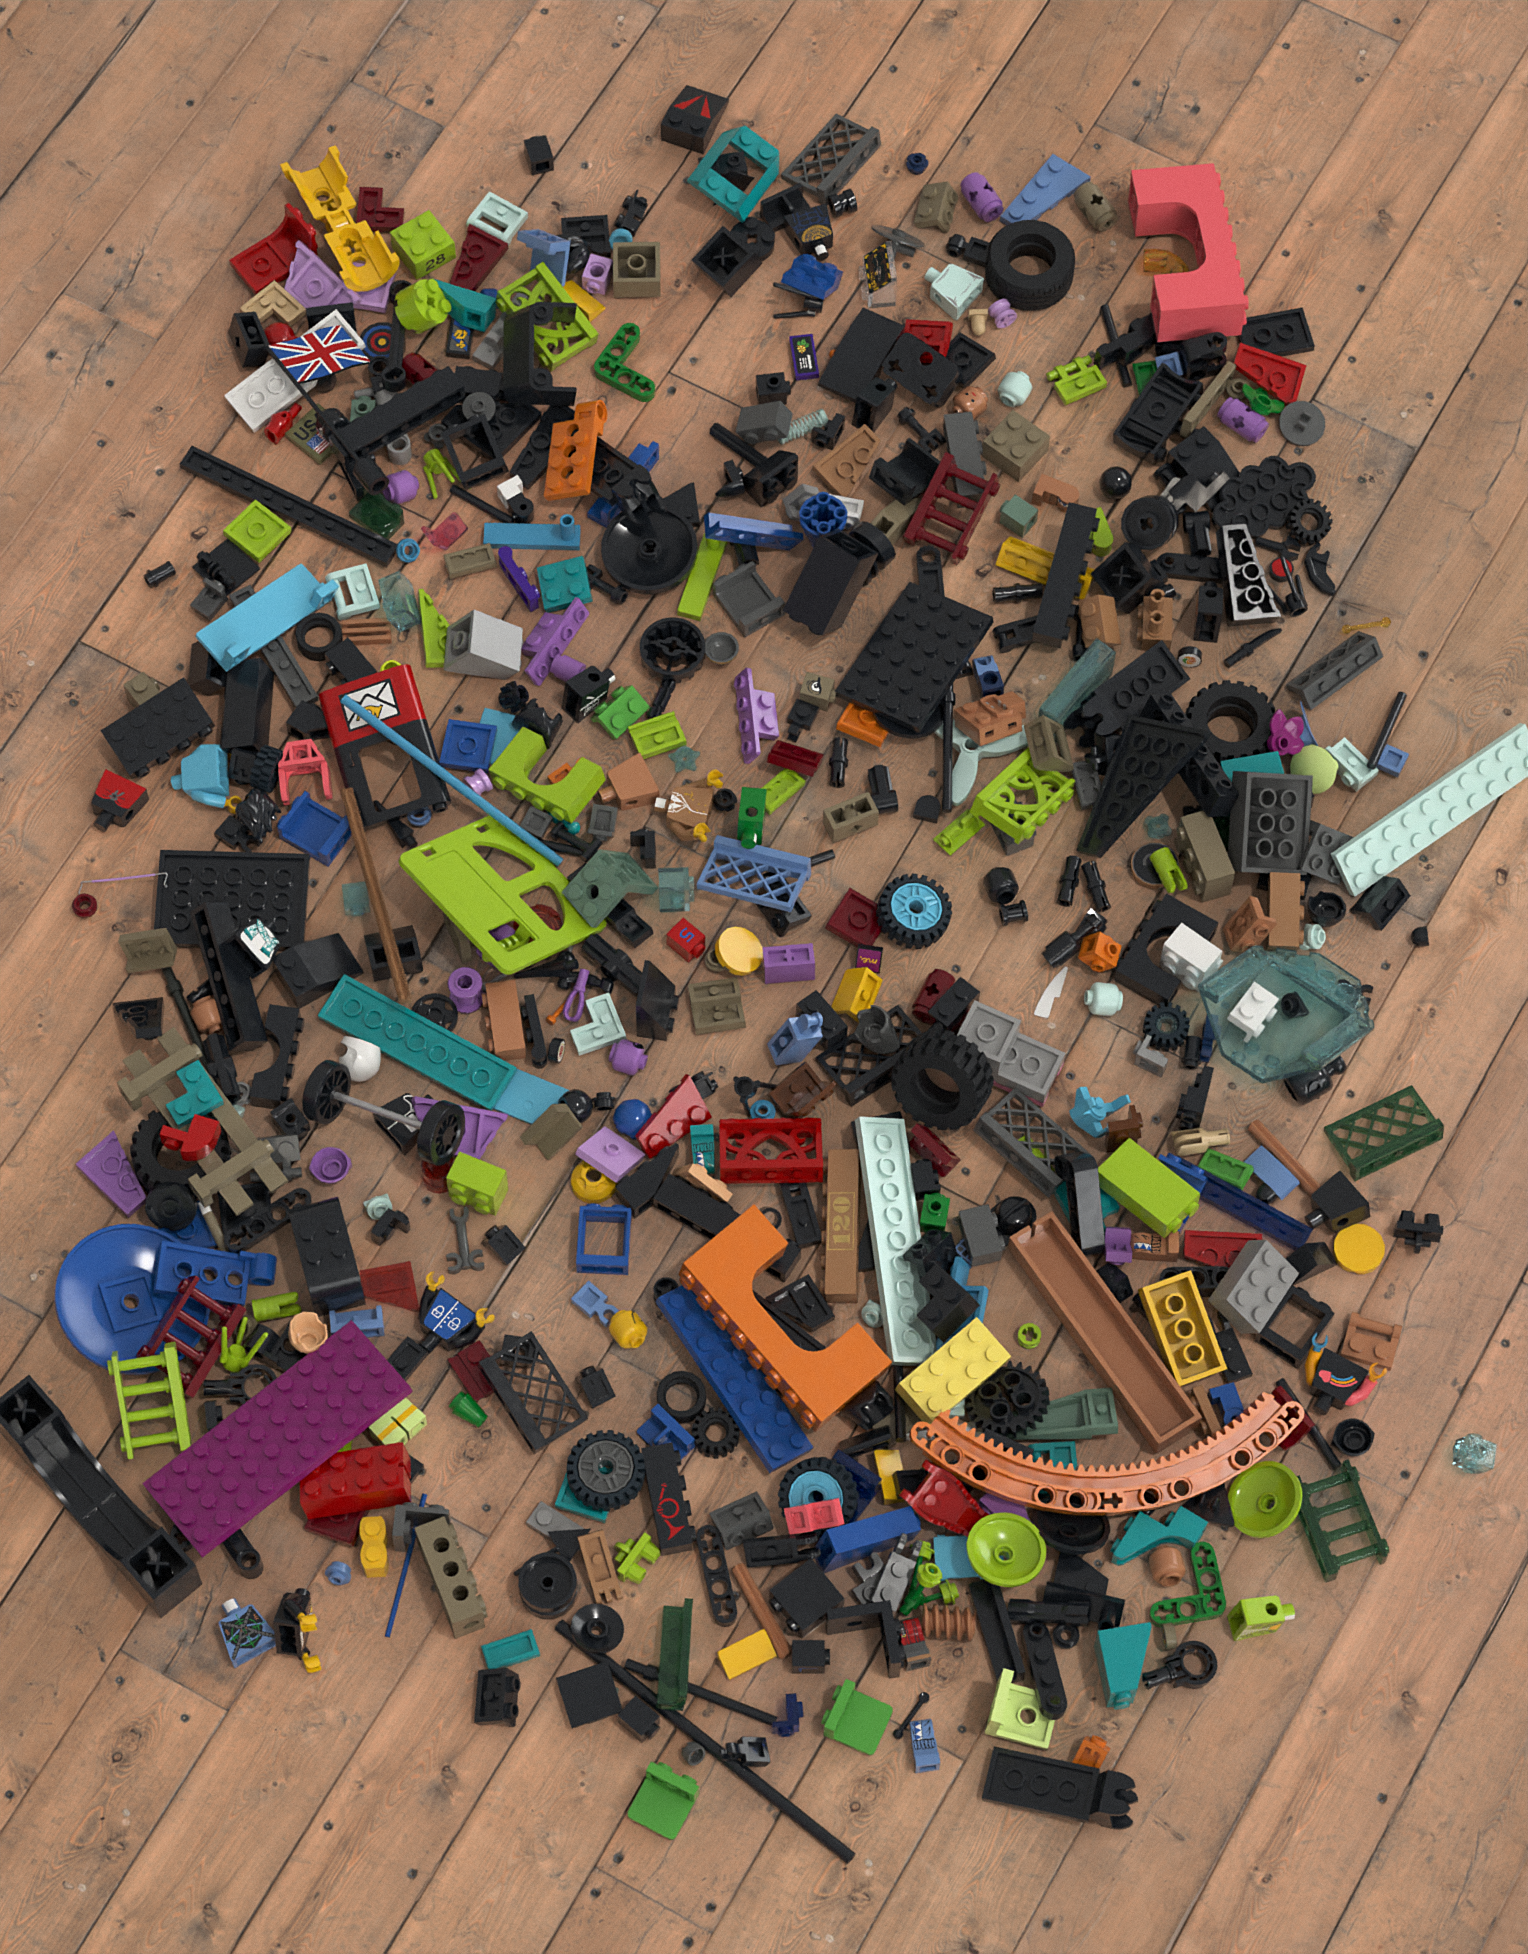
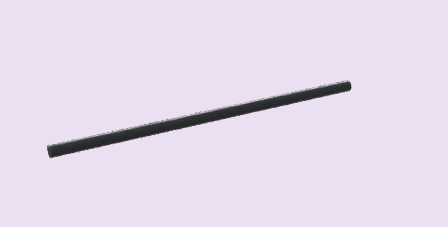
(713, 1749)

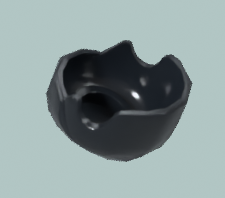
(1326, 909)

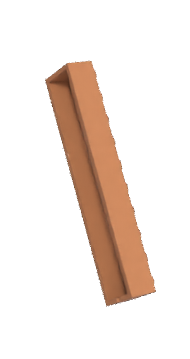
(1104, 1332)

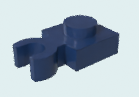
(1207, 1040)

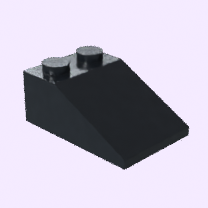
(1201, 456)
(315, 968)
(655, 1004)

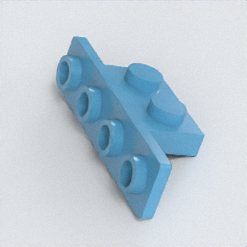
(959, 1272)

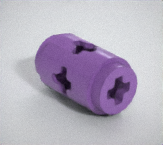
(981, 197)
(1237, 414)

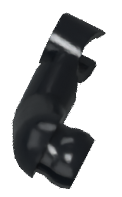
(592, 981)

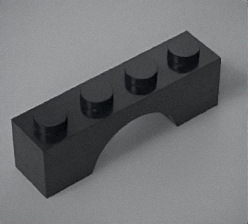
(270, 1086)

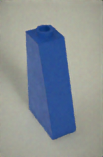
(861, 1538)

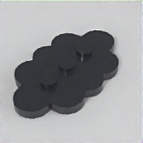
(1263, 495)

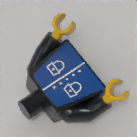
(447, 1319)

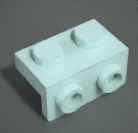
(1351, 765)

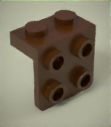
(800, 1092)

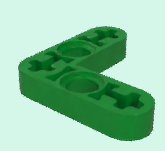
(617, 368)
(1198, 1601)

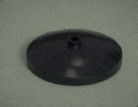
(650, 557)

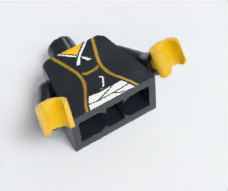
(293, 1625)

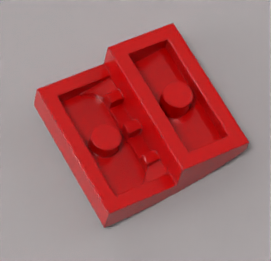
(934, 333)

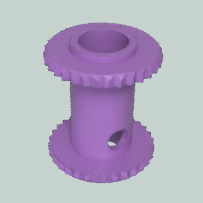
(467, 992)

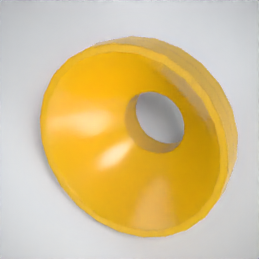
(589, 1191)

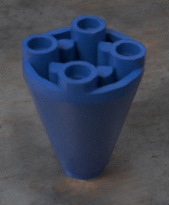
(822, 515)

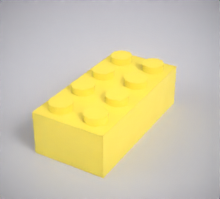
(953, 1372)

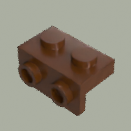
(1119, 1131)

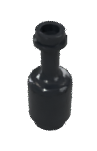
(1067, 943)

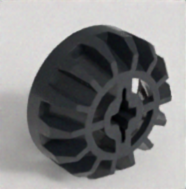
(673, 636)

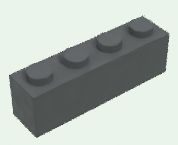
(962, 442)

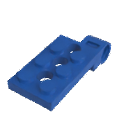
(251, 1268)

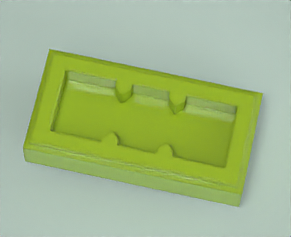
(782, 788)

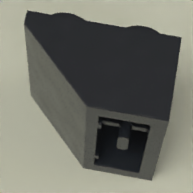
(772, 477)
(408, 949)

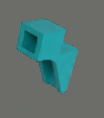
(1146, 1534)

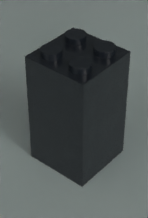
(830, 582)

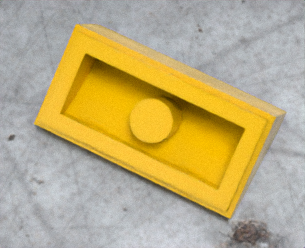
(587, 304)
(886, 1464)
(746, 1654)

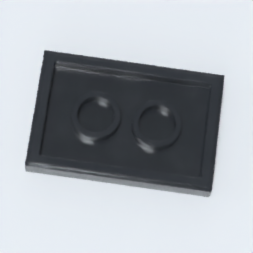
(1278, 332)

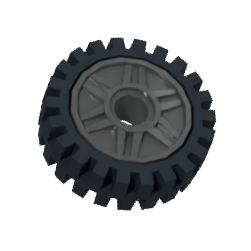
(605, 1451)

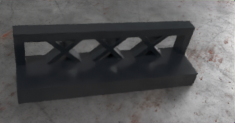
(996, 1629)

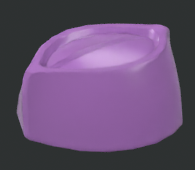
(330, 1165)

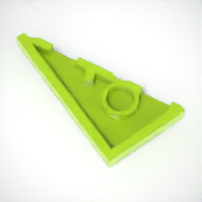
(433, 631)

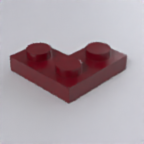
(377, 217)

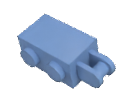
(796, 1038)

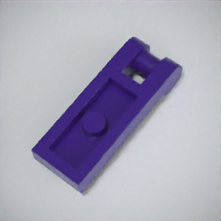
(518, 579)

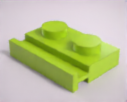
(657, 735)

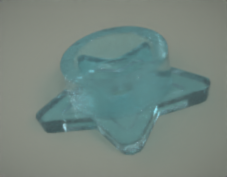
(682, 752)

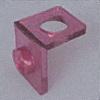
(447, 532)

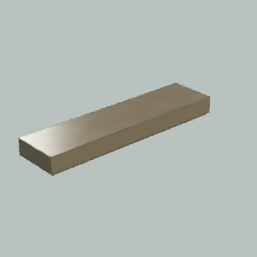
(1207, 399)

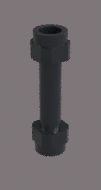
(1079, 647)

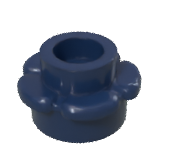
(917, 168)

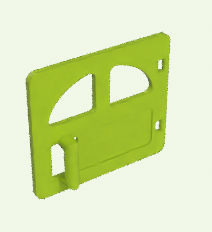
(481, 900)

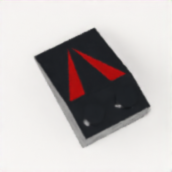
(693, 119)

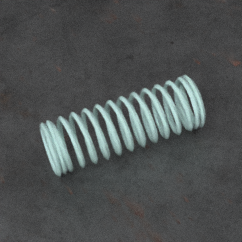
(820, 417)

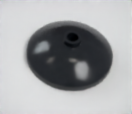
(1071, 1532)

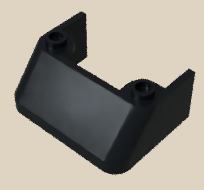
(520, 379)

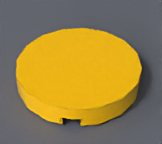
(739, 951)
(1358, 1249)

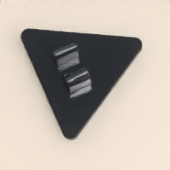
(1212, 1506)

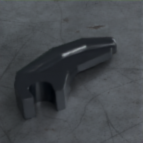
(1316, 570)

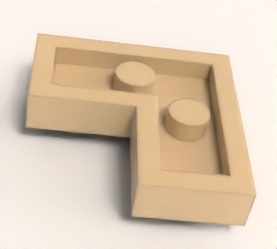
(275, 301)

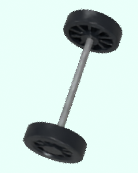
(329, 1092)

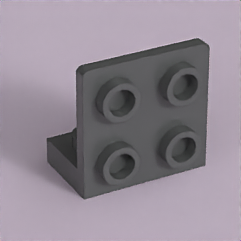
(1318, 853)
(411, 1515)

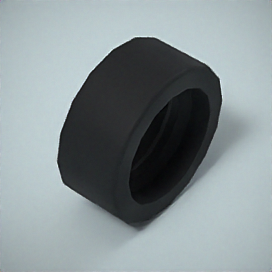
(313, 621)
(682, 1377)

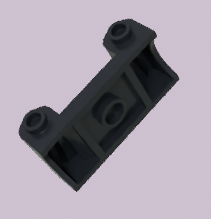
(1157, 414)

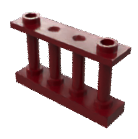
(927, 510)
(203, 1359)

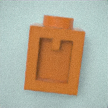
(1092, 1752)

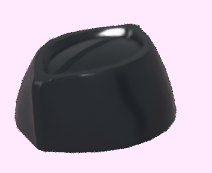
(1352, 1437)

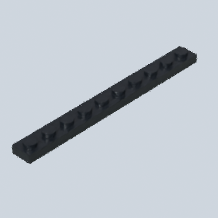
(289, 506)

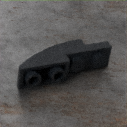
(1128, 346)

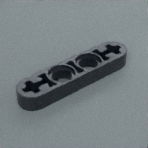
(264, 1217)
(718, 1575)

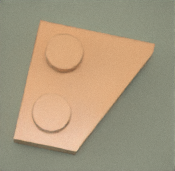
(699, 1178)

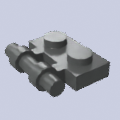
(285, 1150)

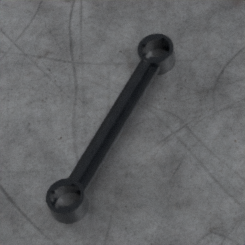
(396, 346)

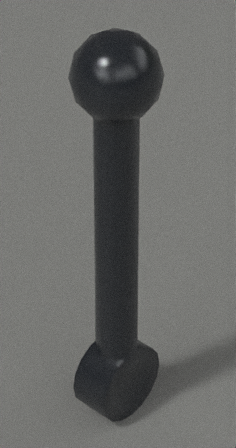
(923, 1699)

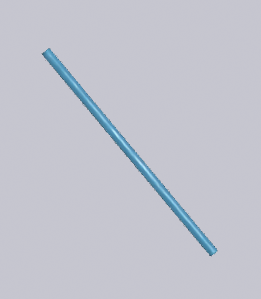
(451, 780)

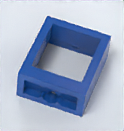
(603, 1263)

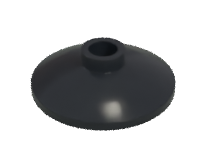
(598, 1618)

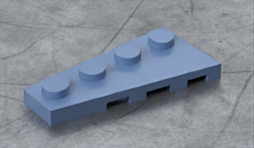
(1044, 191)

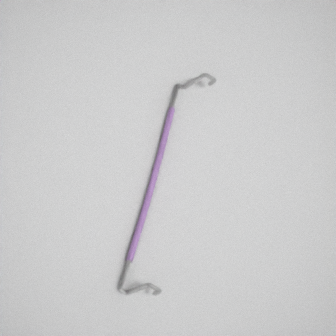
(123, 878)

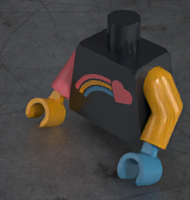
(1336, 1379)

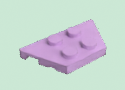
(315, 282)

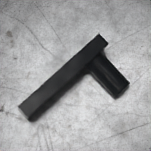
(1103, 1608)

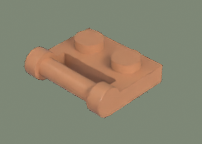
(1370, 1349)

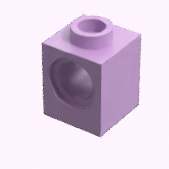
(600, 267)

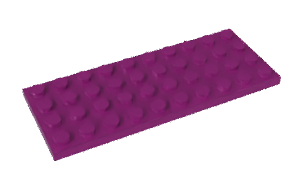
(277, 1438)

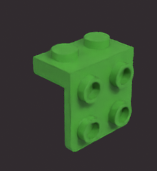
(856, 1719)
(664, 1800)

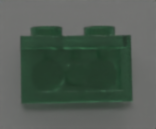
(378, 515)

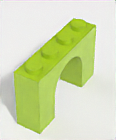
(561, 799)

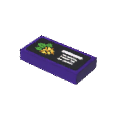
(804, 357)

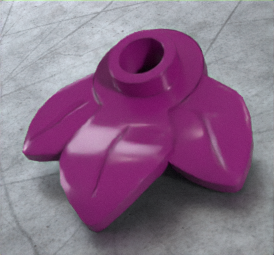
(1285, 734)

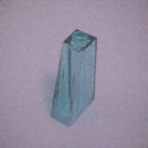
(1084, 677)

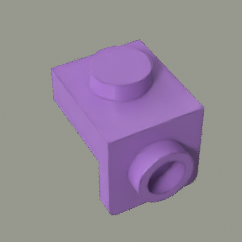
(1118, 1245)

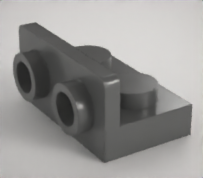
(742, 1520)

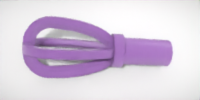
(579, 988)

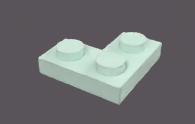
(605, 1027)

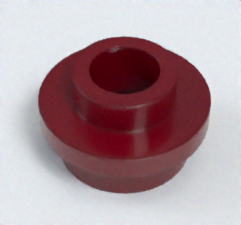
(81, 900)

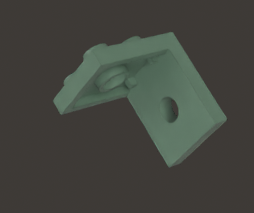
(614, 876)

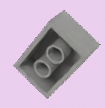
(1253, 1286)

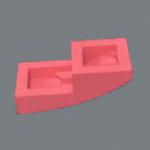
(814, 1516)

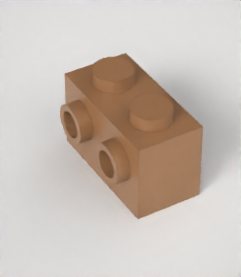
(1099, 620)

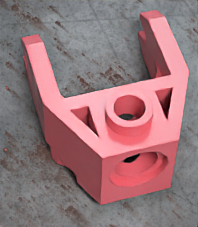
(302, 758)

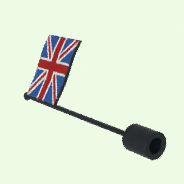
(318, 357)

